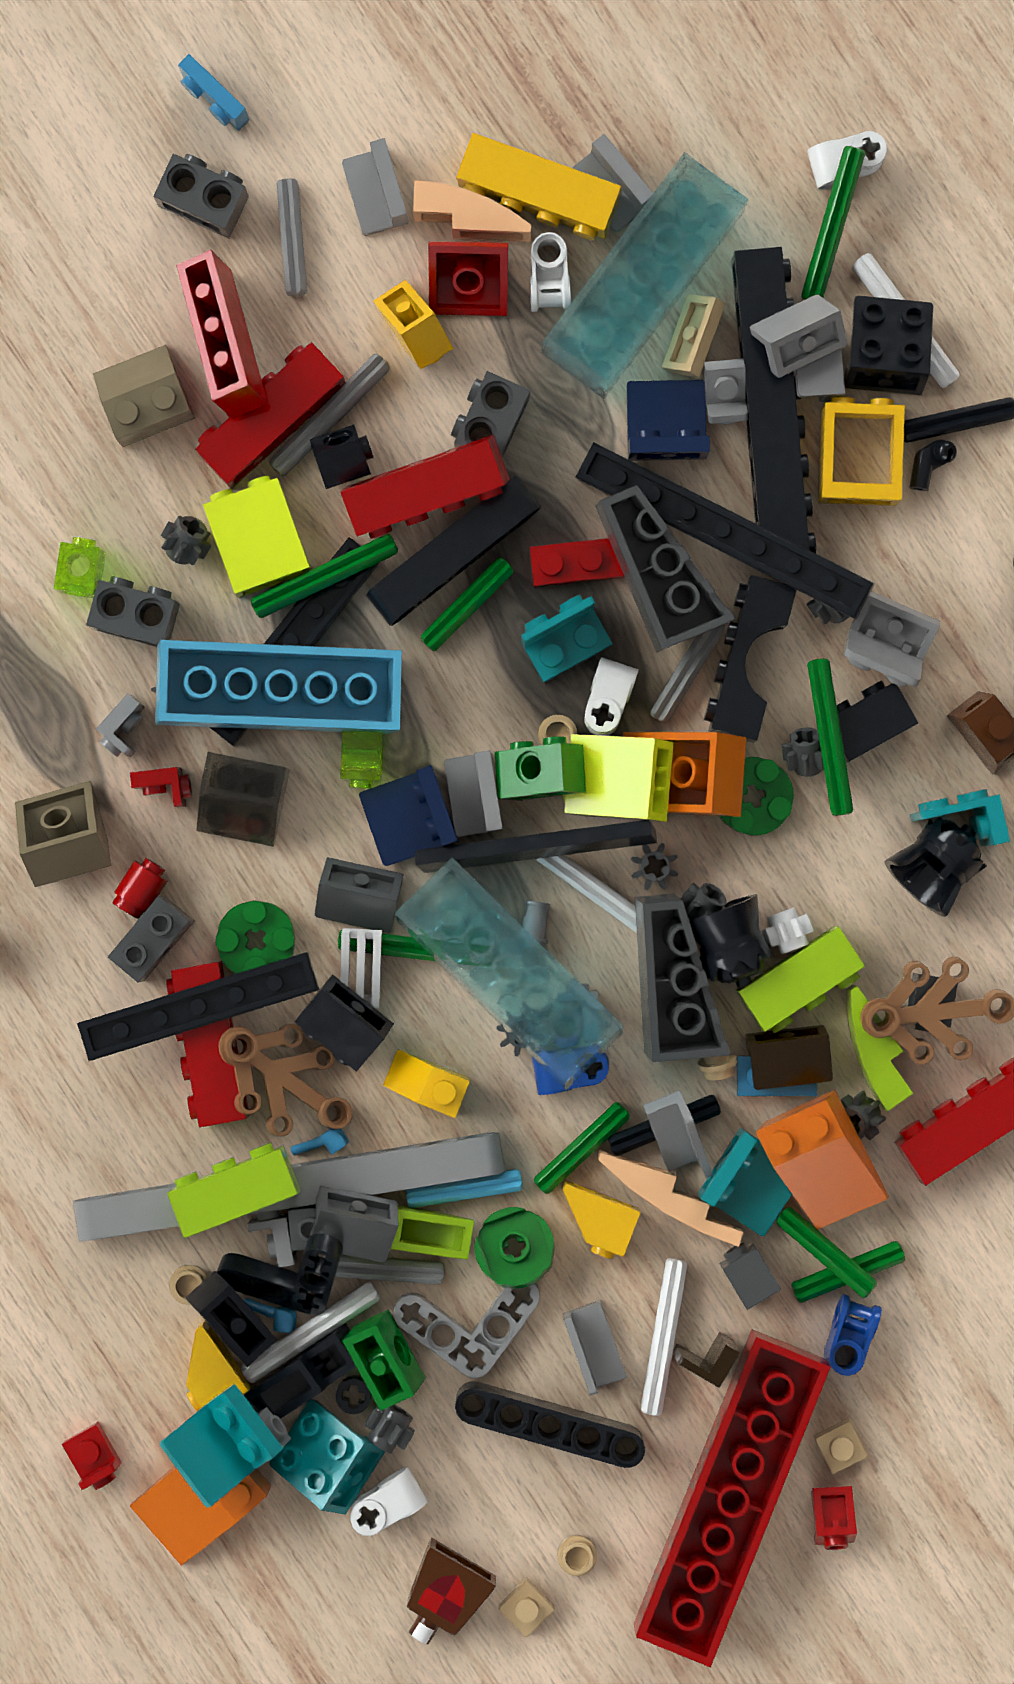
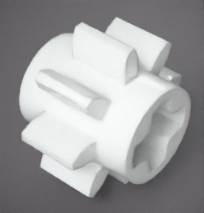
(787, 930)

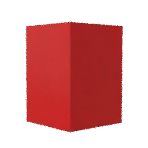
(468, 278)

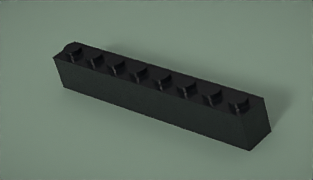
(772, 420)

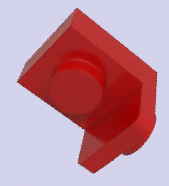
(155, 782)
(92, 1457)
(834, 1517)

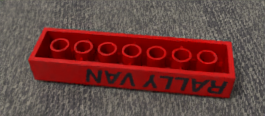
(731, 1498)

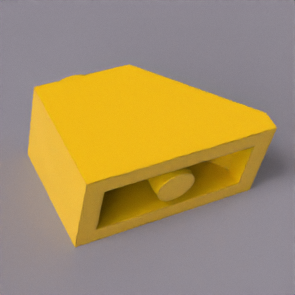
(413, 324)
(427, 1083)
(602, 1219)
(211, 1368)

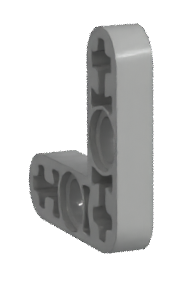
(477, 1339)

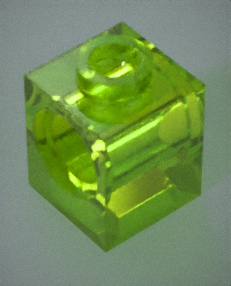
(83, 585)
(362, 758)

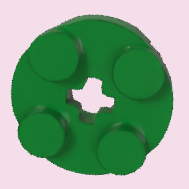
(776, 804)
(254, 916)
(534, 1259)

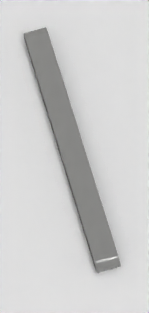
(359, 1173)

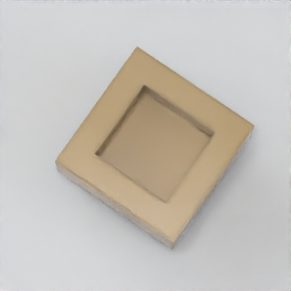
(840, 1446)
(526, 1607)

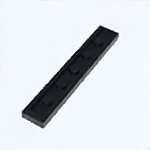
(310, 620)
(538, 845)
(198, 1006)

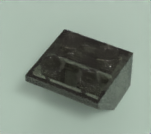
(241, 798)

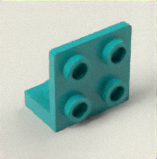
(564, 639)
(987, 820)
(746, 1184)
(220, 1445)
(326, 1459)

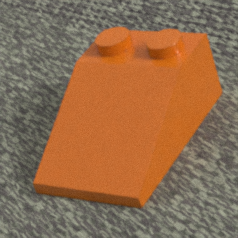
(704, 772)
(822, 1160)
(184, 1522)

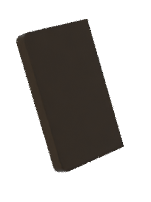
(790, 1057)
(716, 1362)

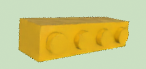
(539, 187)

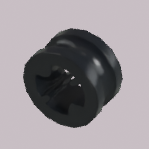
(344, 1401)

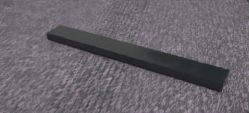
(730, 532)

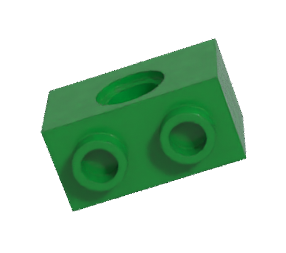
(559, 774)
(384, 1360)

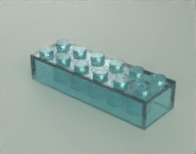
(644, 275)
(509, 973)

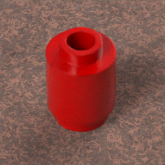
(139, 887)

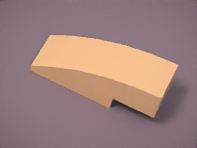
(470, 213)

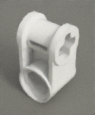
(827, 155)
(549, 280)
(611, 691)
(393, 1498)

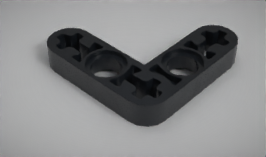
(290, 1288)

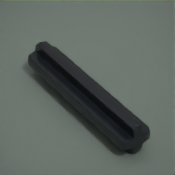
(958, 419)
(642, 1133)

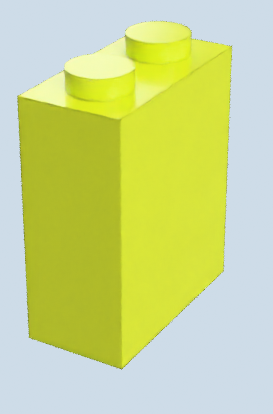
(256, 536)
(623, 778)

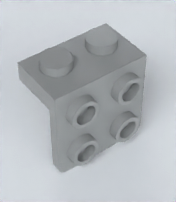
(890, 640)

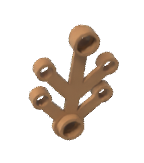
(930, 1011)
(279, 1076)

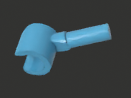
(333, 1140)
(283, 1317)

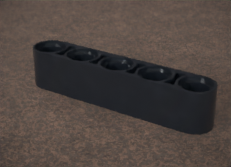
(453, 551)
(564, 1438)

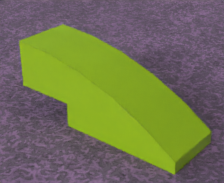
(875, 1055)
(433, 1233)

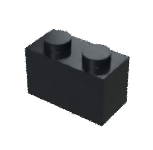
(873, 719)
(344, 1023)
(231, 1318)

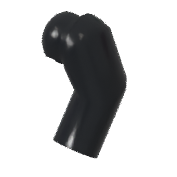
(929, 459)

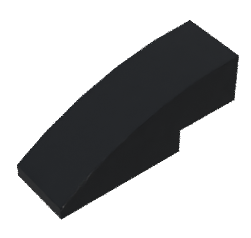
(303, 1375)

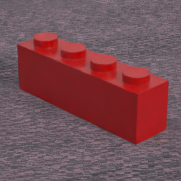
(221, 334)
(292, 399)
(426, 486)
(210, 1076)
(960, 1127)

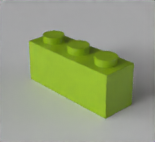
(801, 980)
(233, 1189)

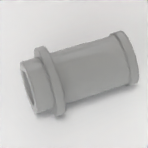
(535, 919)

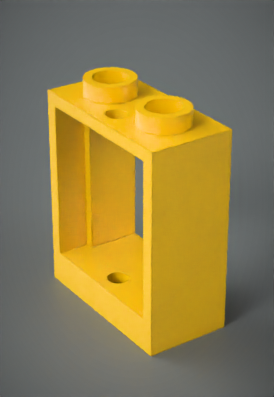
(860, 493)

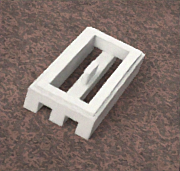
(362, 935)

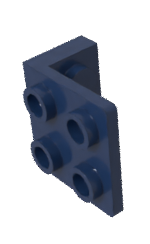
(666, 420)
(407, 816)

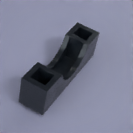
(763, 609)

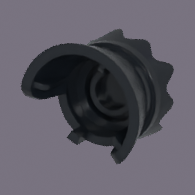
(937, 864)
(732, 942)

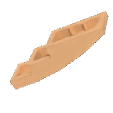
(657, 1188)

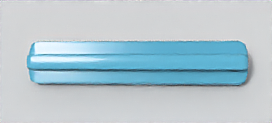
(502, 1183)

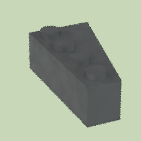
(659, 572)
(674, 988)

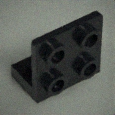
(890, 345)

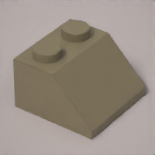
(143, 396)
(62, 834)

